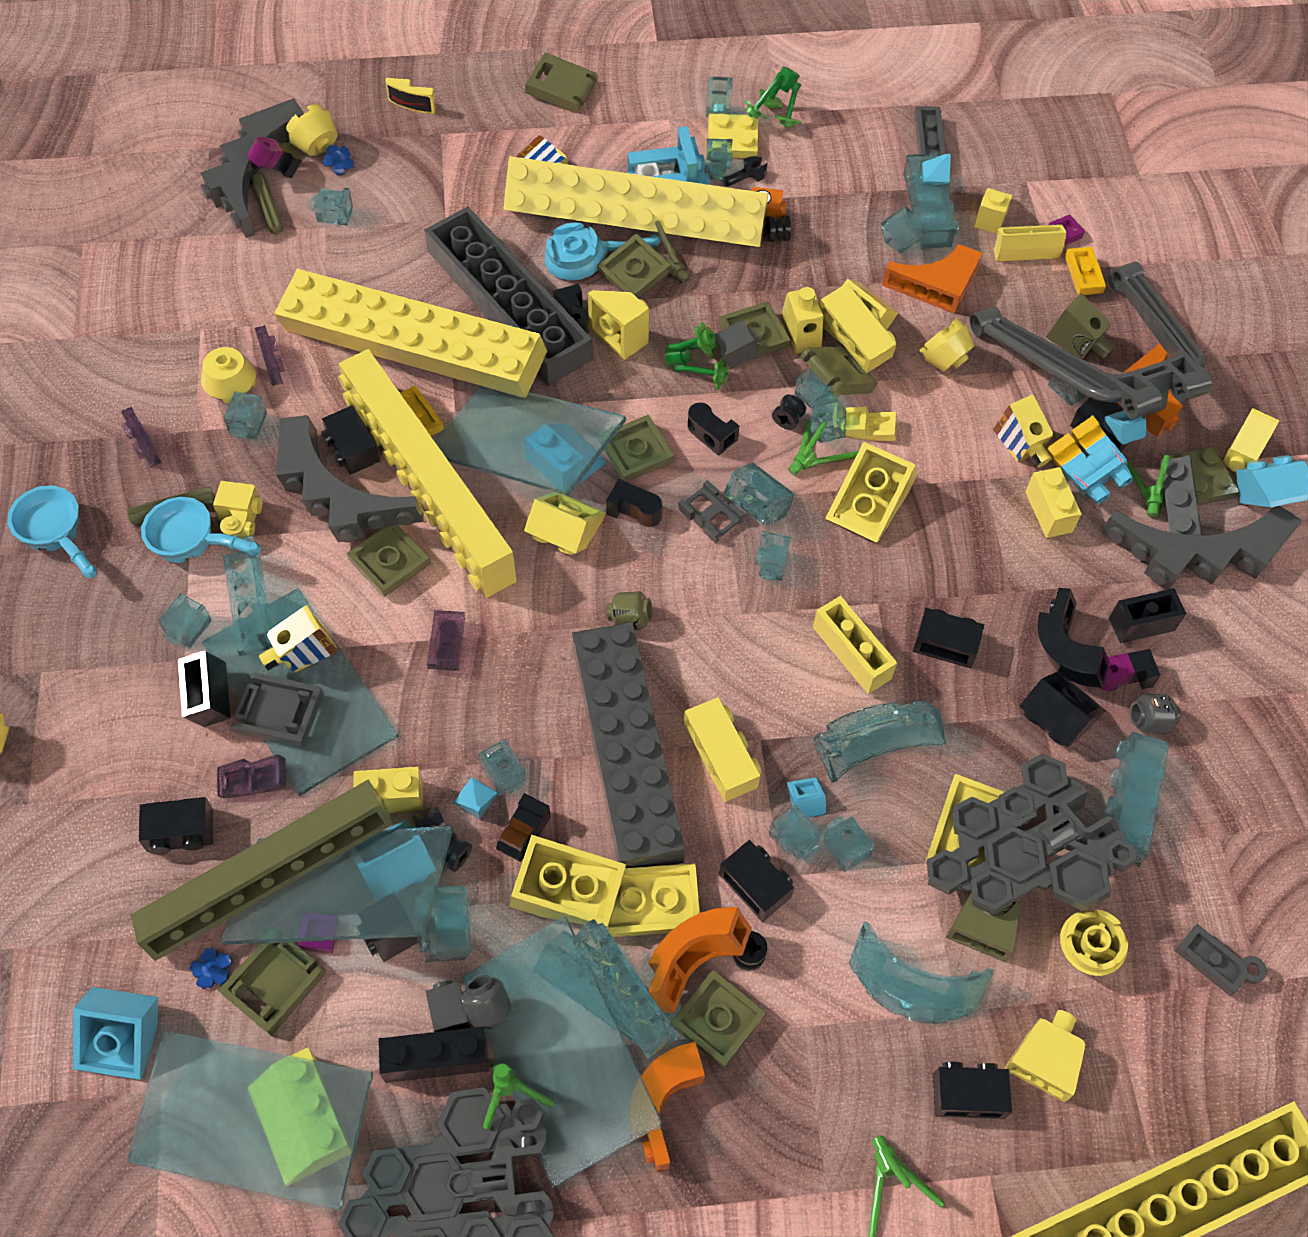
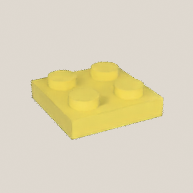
(739, 128)

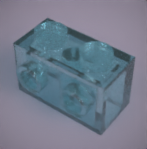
(759, 494)
(448, 927)

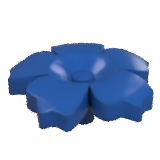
(338, 158)
(211, 969)

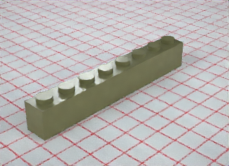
(260, 870)

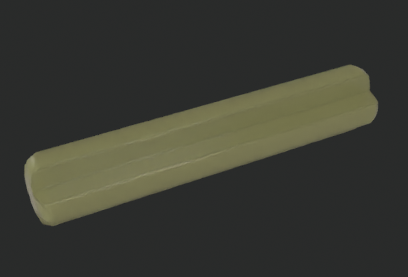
(267, 203)
(137, 513)

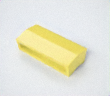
(1029, 242)

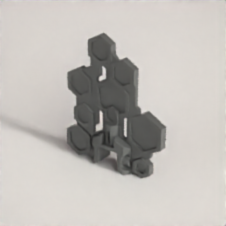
(1017, 858)
(438, 1185)

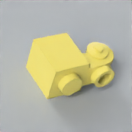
(237, 508)

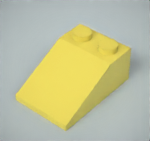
(872, 492)
(566, 883)

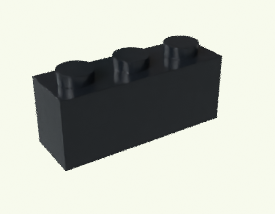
(433, 1054)

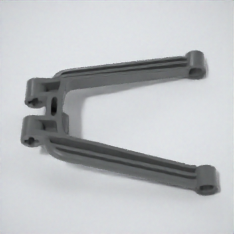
(1137, 391)

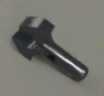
(750, 170)

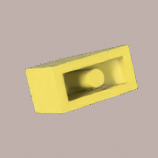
(993, 210)
(1250, 440)

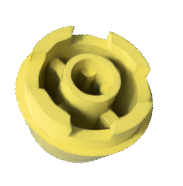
(312, 131)
(949, 346)
(227, 372)
(1094, 942)

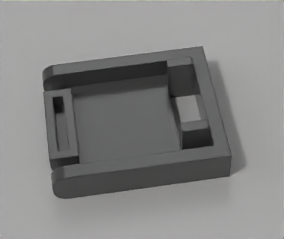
(273, 708)

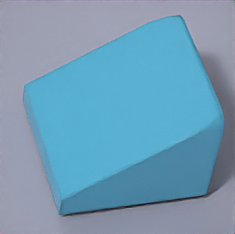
(1125, 428)
(808, 796)

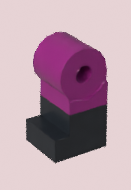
(275, 155)
(1131, 668)

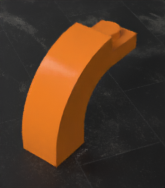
(689, 945)
(663, 1077)

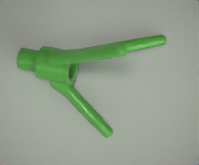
(807, 457)
(1153, 494)
(505, 1085)
(889, 1165)

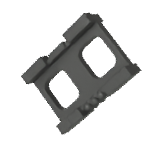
(717, 507)

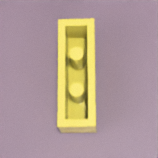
(857, 328)
(854, 645)
(722, 749)

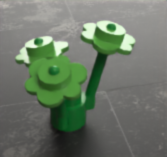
(784, 81)
(680, 353)

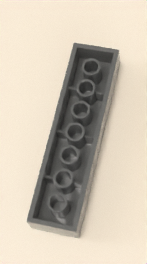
(507, 290)
(627, 747)

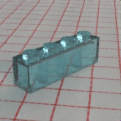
(931, 203)
(1137, 789)

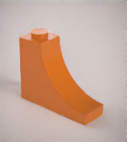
(939, 282)
(1167, 418)

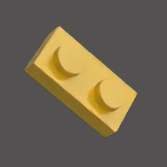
(1085, 270)
(422, 410)

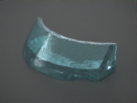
(876, 732)
(911, 991)

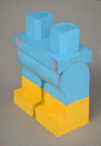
(1095, 469)

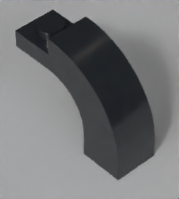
(1074, 661)

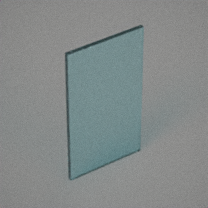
(529, 438)
(348, 717)
(365, 893)
(569, 1050)
(251, 1119)

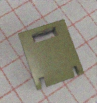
(565, 83)
(839, 366)
(277, 978)

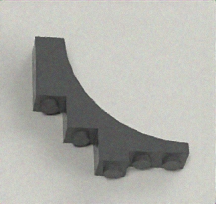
(230, 182)
(323, 494)
(1206, 555)

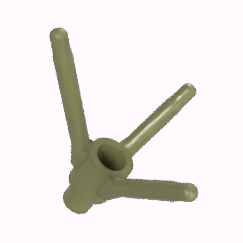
(678, 268)

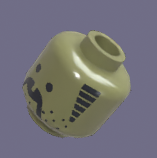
(630, 607)

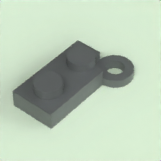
(1218, 962)

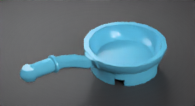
(577, 251)
(49, 520)
(183, 529)

